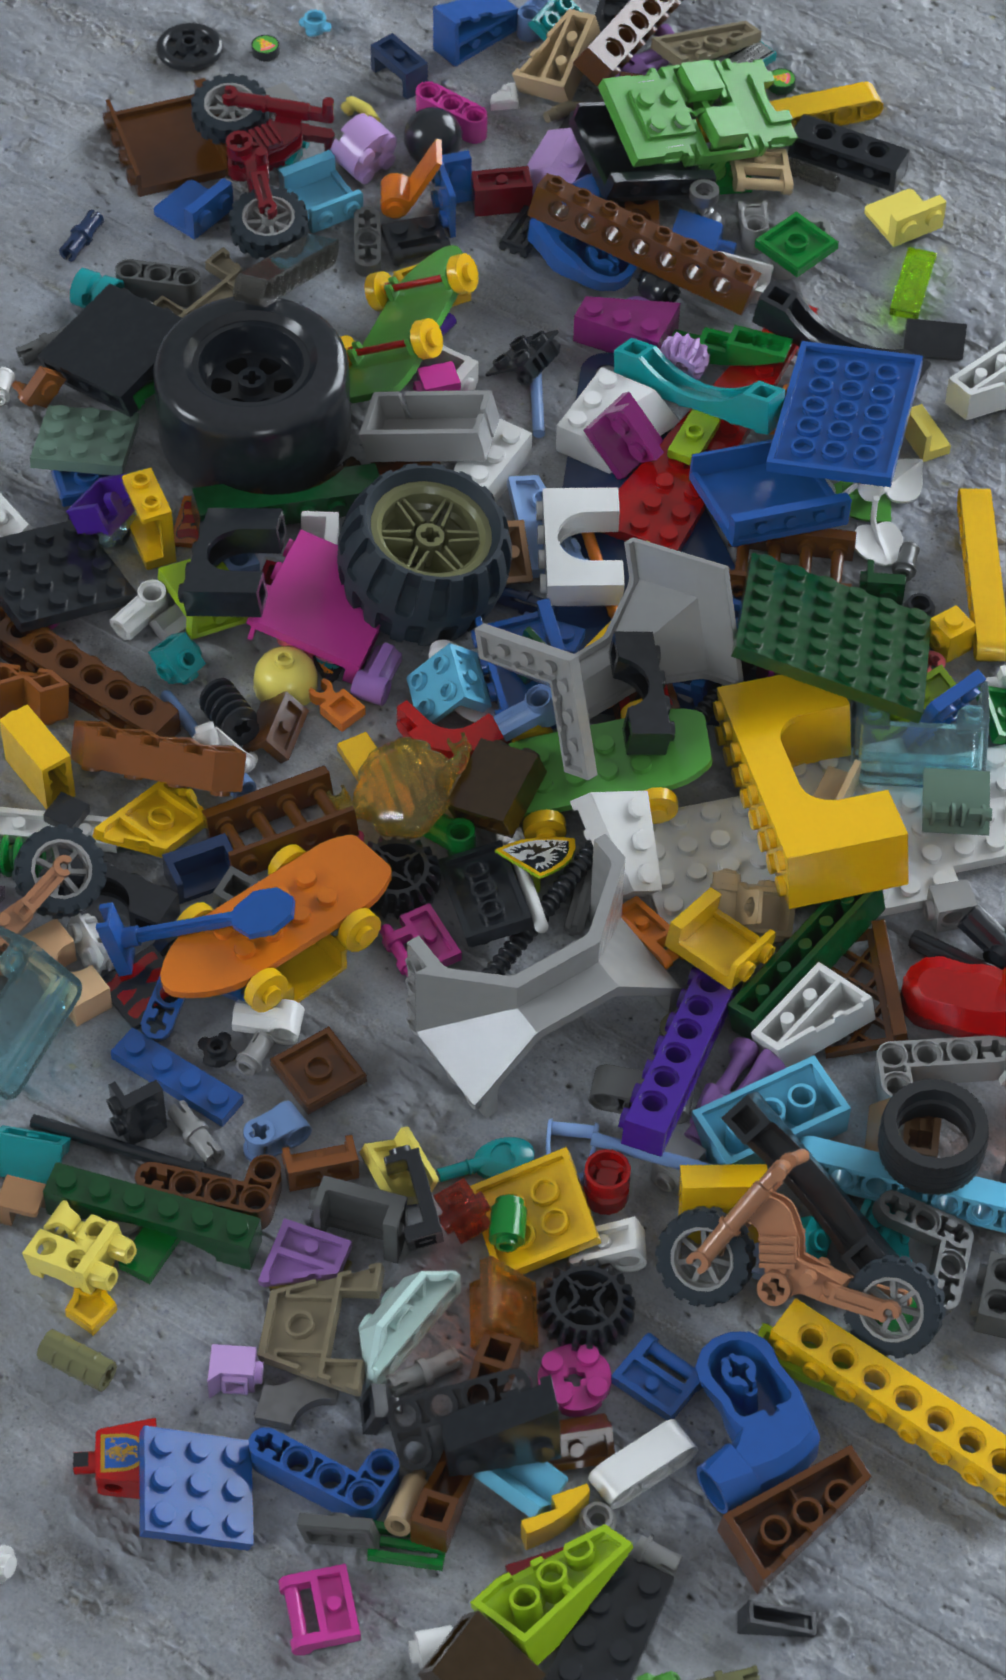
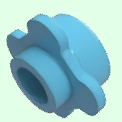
(314, 23)

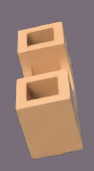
(95, 992)

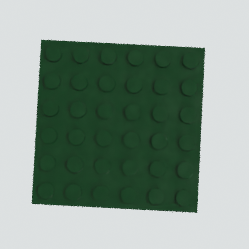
(833, 637)

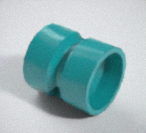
(88, 285)

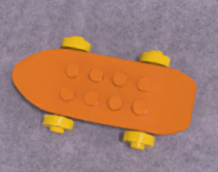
(331, 891)

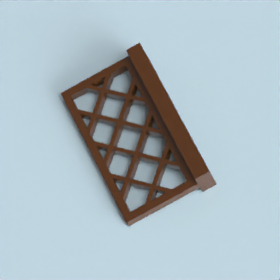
(886, 993)

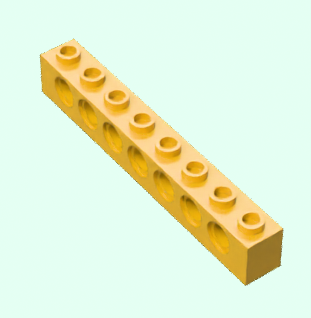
(896, 1386)

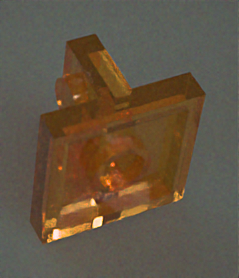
(503, 1304)

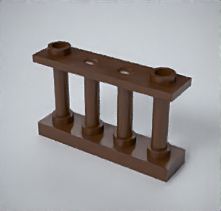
(823, 543)
(274, 802)

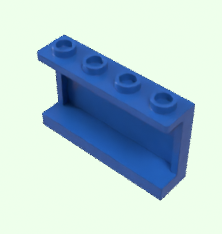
(505, 685)

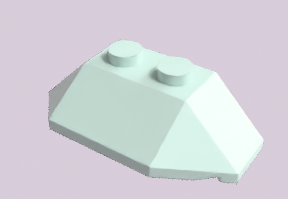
(404, 1320)

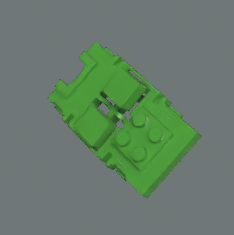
(658, 125)

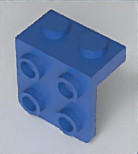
(196, 208)

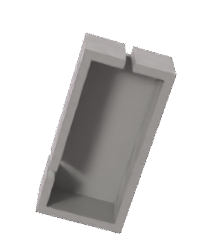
(441, 426)

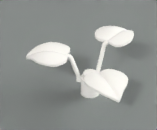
(884, 539)

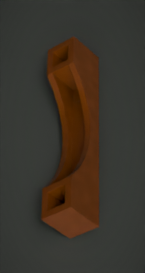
(445, 1496)

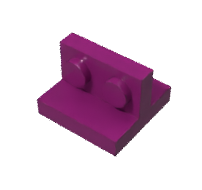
(624, 436)

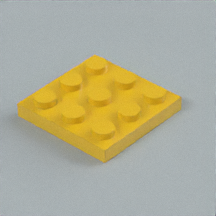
(556, 1206)

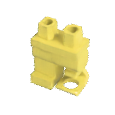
(83, 1262)

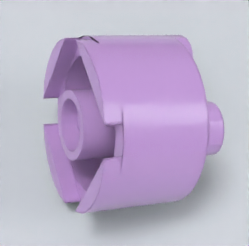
(364, 147)

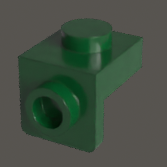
(882, 584)

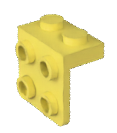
(906, 216)

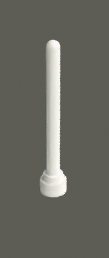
(527, 887)

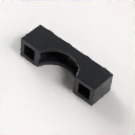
(636, 662)
(146, 901)

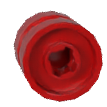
(607, 1181)

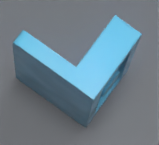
(526, 1485)

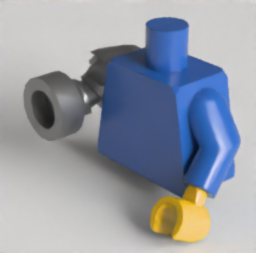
(707, 224)

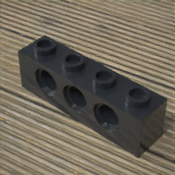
(849, 153)

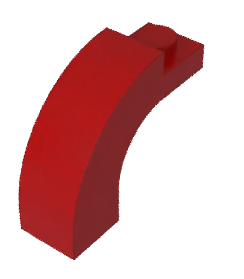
(417, 726)

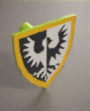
(539, 855)

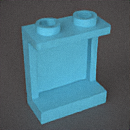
(322, 190)

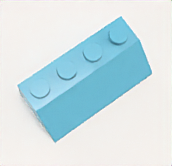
(800, 1097)

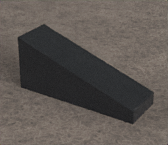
(775, 1620)

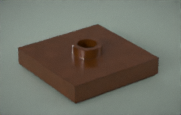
(318, 1070)

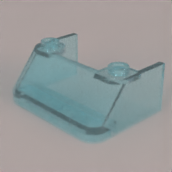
(899, 750)
(31, 1009)

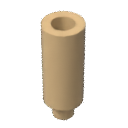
(404, 1503)

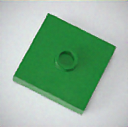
(796, 244)

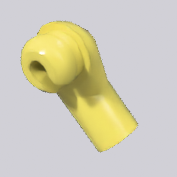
(354, 104)

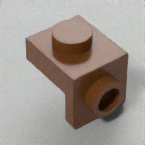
(41, 387)

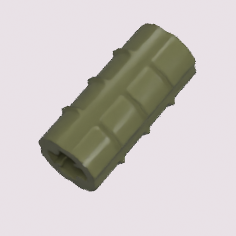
(76, 1360)

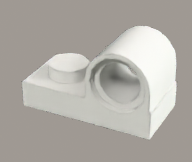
(621, 1246)

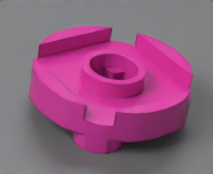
(585, 1363)

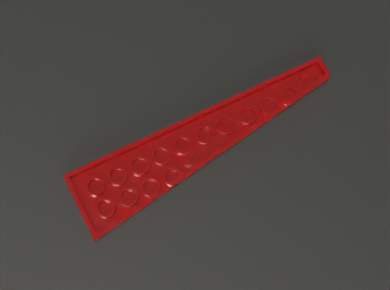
(658, 497)

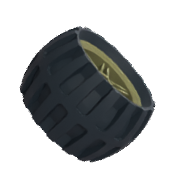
(424, 553)

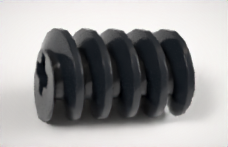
(229, 711)

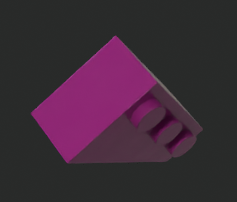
(612, 321)

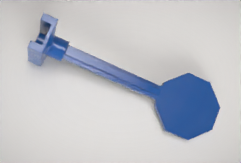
(256, 916)

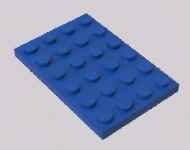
(845, 414)

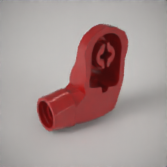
(955, 997)

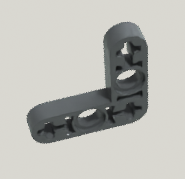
(944, 1244)

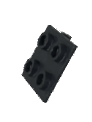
(527, 356)

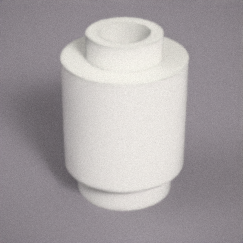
(426, 1643)

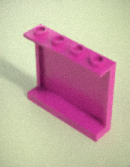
(311, 609)

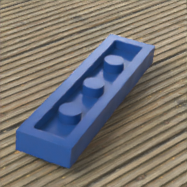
(177, 1077)

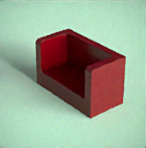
(501, 190)

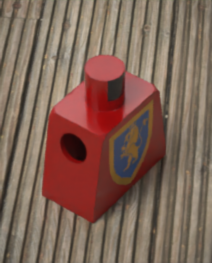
(114, 1459)

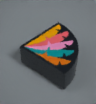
(327, 669)

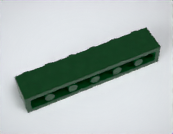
(820, 939)

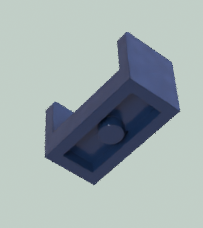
(401, 60)
(197, 867)

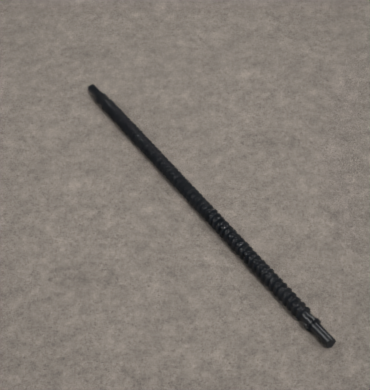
(575, 872)

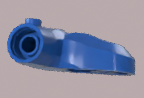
(577, 258)
(762, 1416)

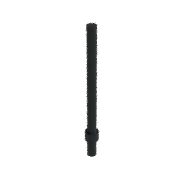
(117, 1146)

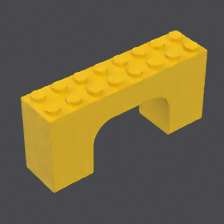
(811, 843)

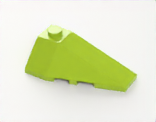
(552, 1594)

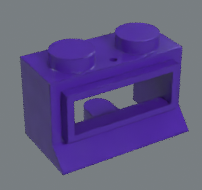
(102, 507)

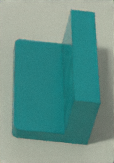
(30, 1153)

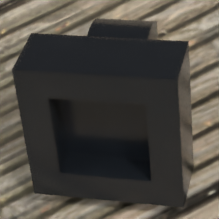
(375, 1408)

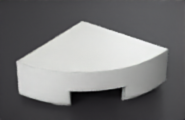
(505, 98)

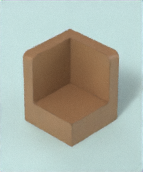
(21, 1198)

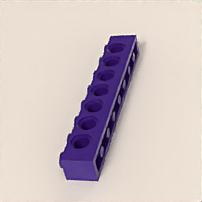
(677, 1063)

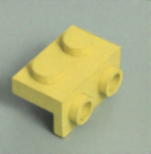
(401, 1182)

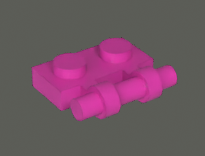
(427, 925)

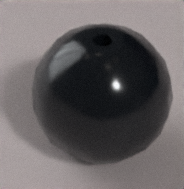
(428, 125)

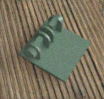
(956, 801)

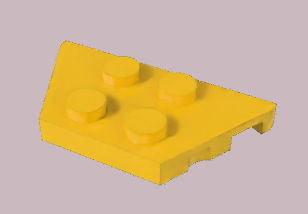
(154, 821)

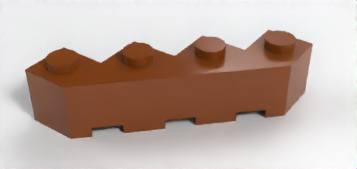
(42, 691)
(145, 755)

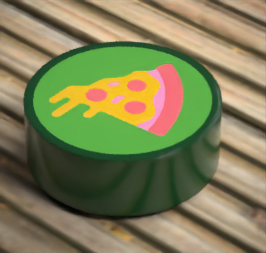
(784, 81)

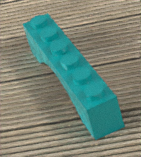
(748, 406)

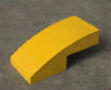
(564, 1512)

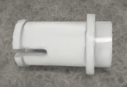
(6, 378)

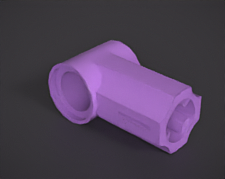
(375, 680)

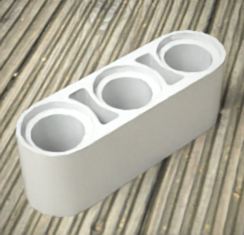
(643, 1464)

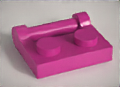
(332, 1605)

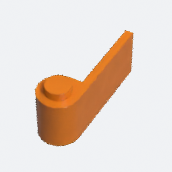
(402, 192)

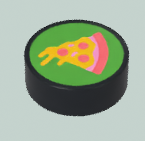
(265, 48)

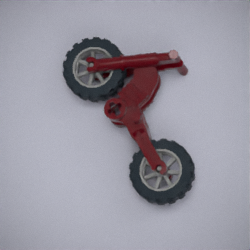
(263, 147)

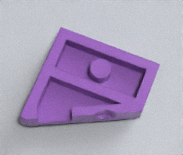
(304, 1255)

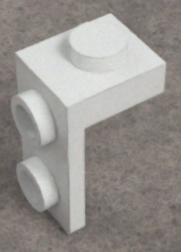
(465, 366)

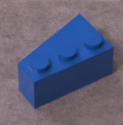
(470, 27)

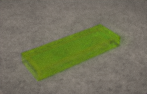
(913, 283)

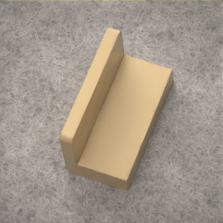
(838, 783)

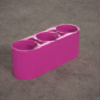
(470, 115)

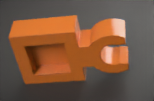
(338, 708)

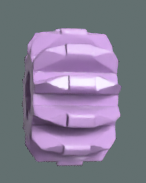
(686, 354)

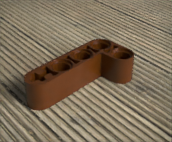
(209, 1187)

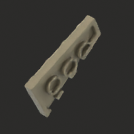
(705, 42)

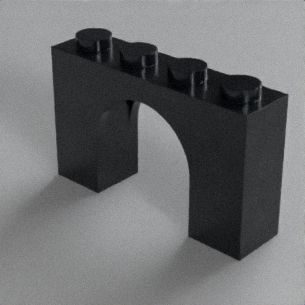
(221, 536)

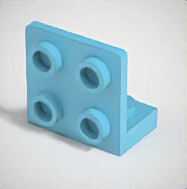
(447, 681)

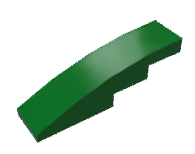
(743, 346)

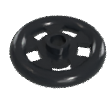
(189, 47)

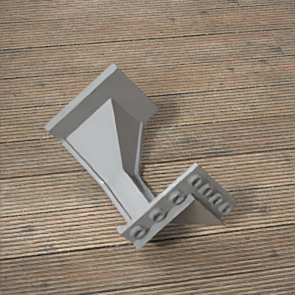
(668, 593)
(489, 1022)

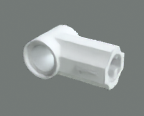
(141, 610)
(280, 1022)

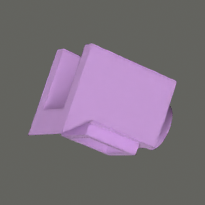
(234, 1370)

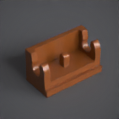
(308, 1168)

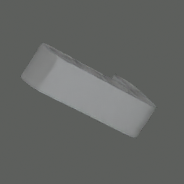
(982, 1057)

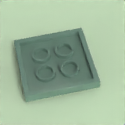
(84, 440)

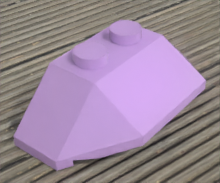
(558, 156)

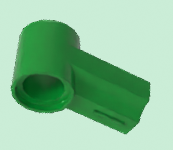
(453, 834)

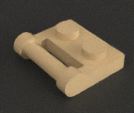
(771, 164)

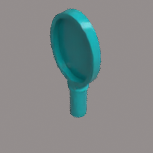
(491, 1159)

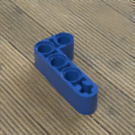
(276, 1453)

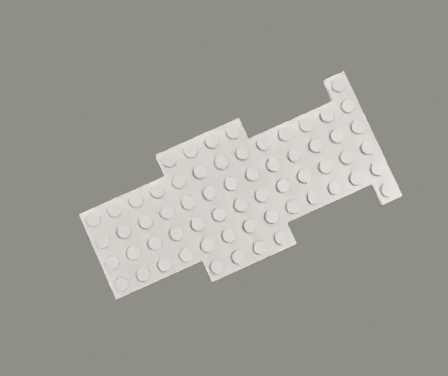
(719, 837)

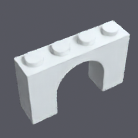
(567, 578)

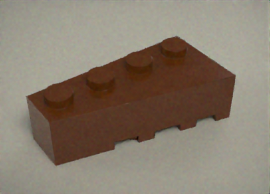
(787, 1518)

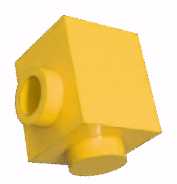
(951, 633)

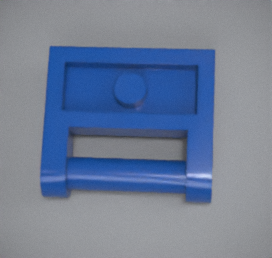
(652, 1384)

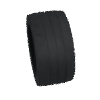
(938, 1100)

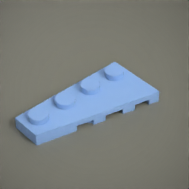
(523, 495)

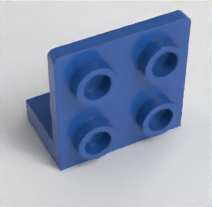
(452, 187)

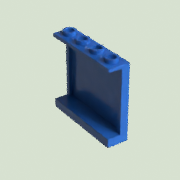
(763, 504)

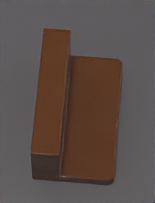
(279, 726)
(584, 1442)

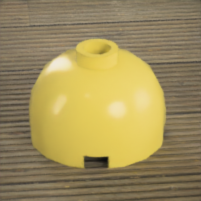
(285, 670)

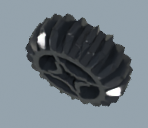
(405, 862)
(591, 1288)

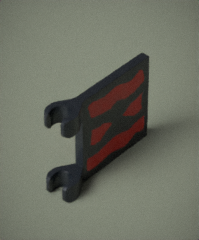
(132, 992)

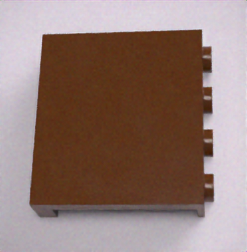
(163, 146)

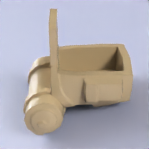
(754, 904)

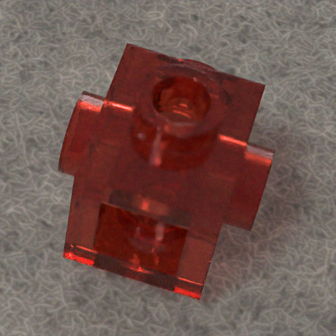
(462, 1211)

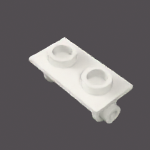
(86, 938)

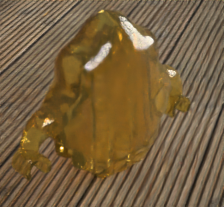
(405, 786)

